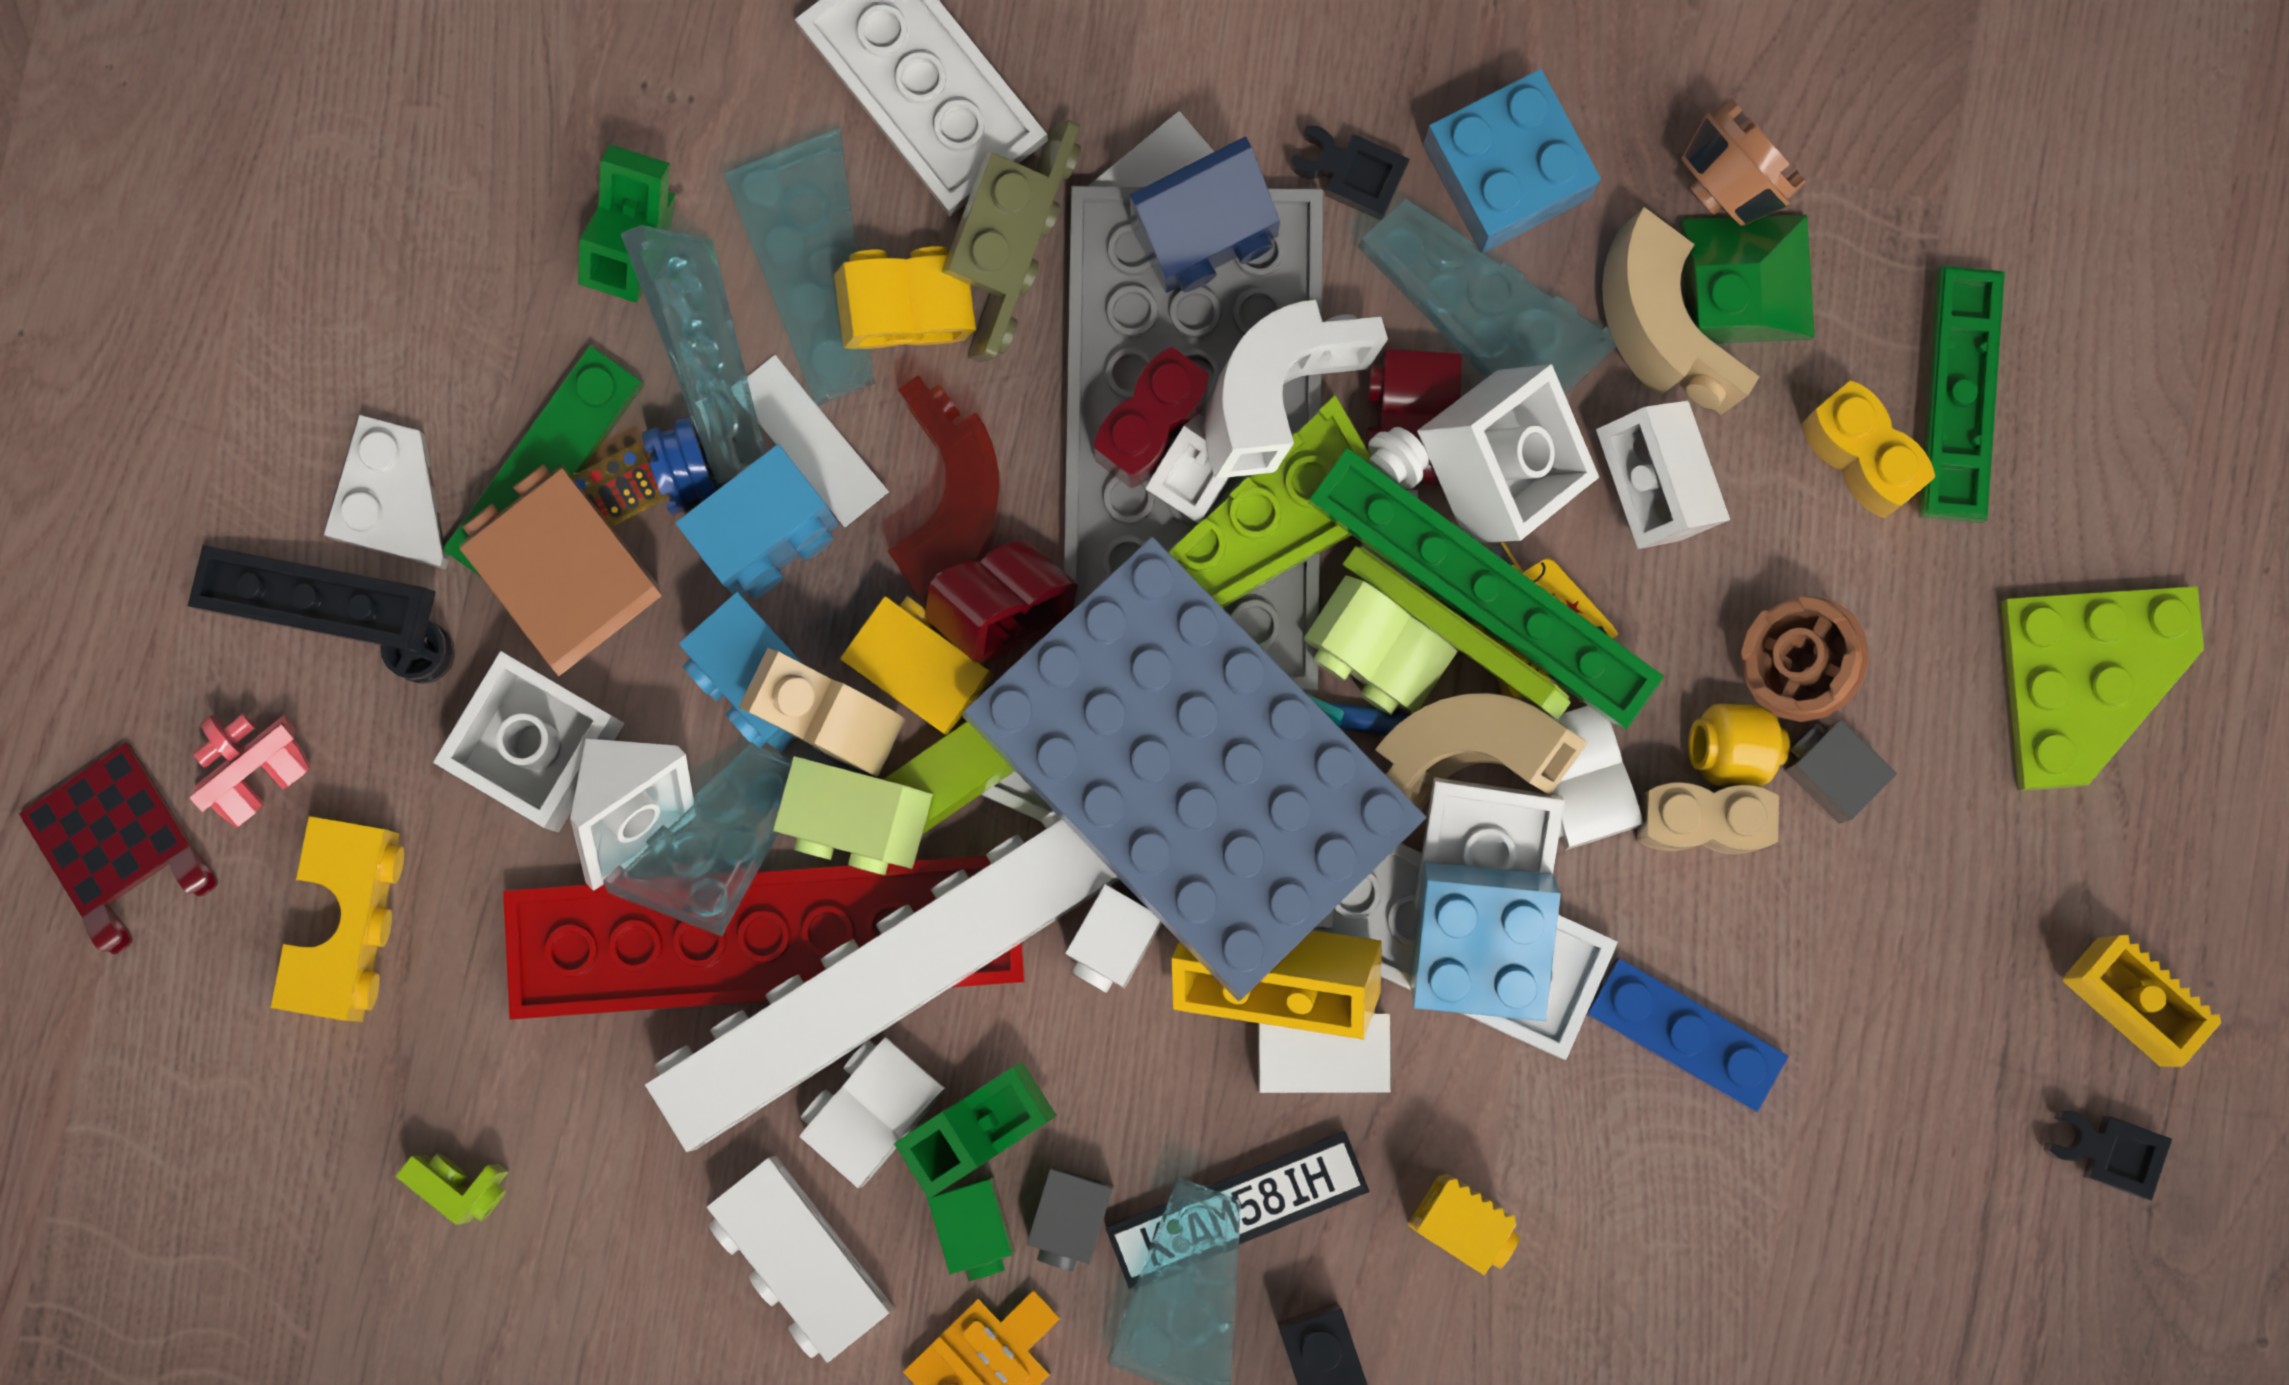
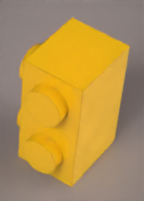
(917, 664)

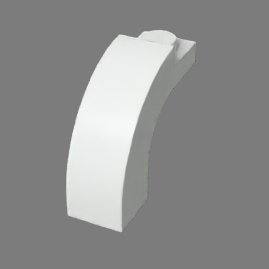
(1246, 409)

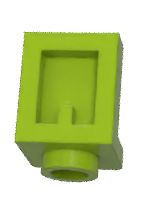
(441, 1186)

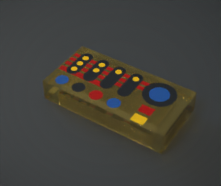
(621, 484)

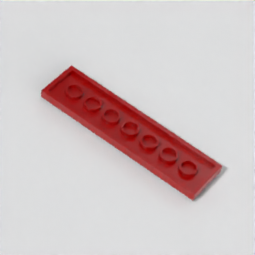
(604, 954)

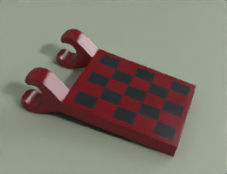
(110, 835)

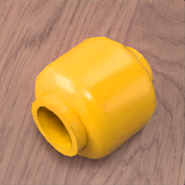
(1738, 745)

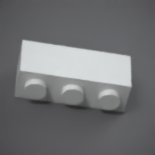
(798, 1260)

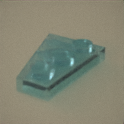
(714, 849)
(1185, 1296)

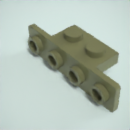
(1002, 229)

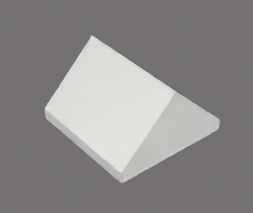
(623, 799)

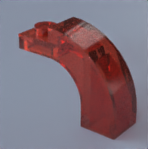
(972, 496)

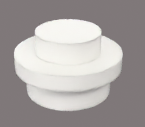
(1399, 456)

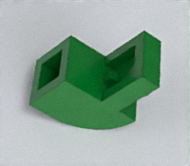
(630, 195)
(975, 1130)

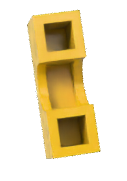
(338, 975)

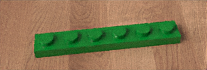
(1486, 589)

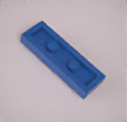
(1687, 1035)

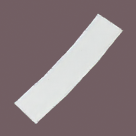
(813, 442)

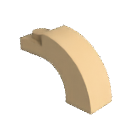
(1652, 323)
(822, 713)

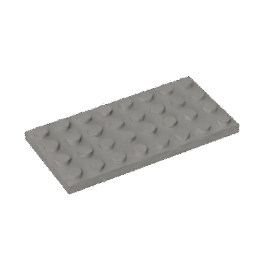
(1115, 330)

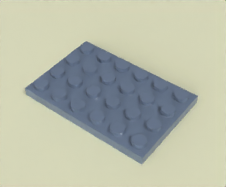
(1194, 768)

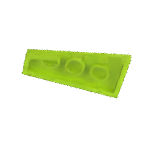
(1267, 518)

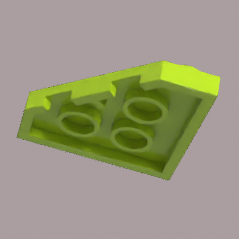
(2091, 674)

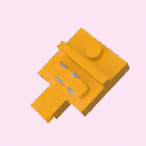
(987, 1351)

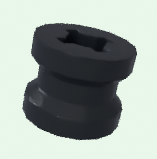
(438, 662)

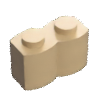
(1725, 821)

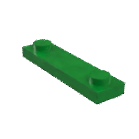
(1962, 393)
(564, 433)

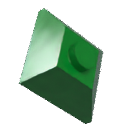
(1749, 279)

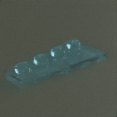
(802, 233)
(1480, 304)
(698, 333)

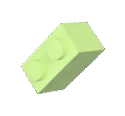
(852, 813)

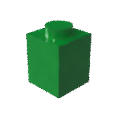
(972, 1229)

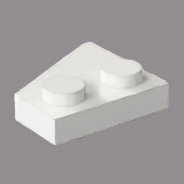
(388, 495)

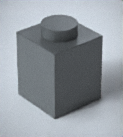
(1838, 769)
(1069, 1218)

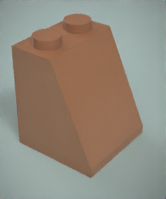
(558, 567)

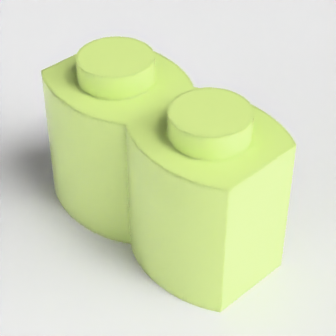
(1379, 646)

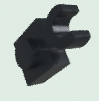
(1360, 176)
(2116, 1154)

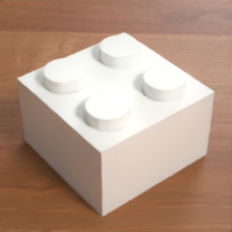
(1509, 454)
(525, 741)

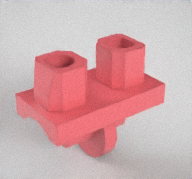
(225, 786)

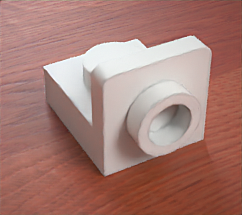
(1186, 473)

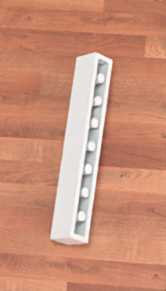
(876, 984)

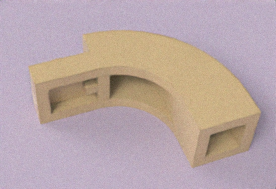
(1473, 732)

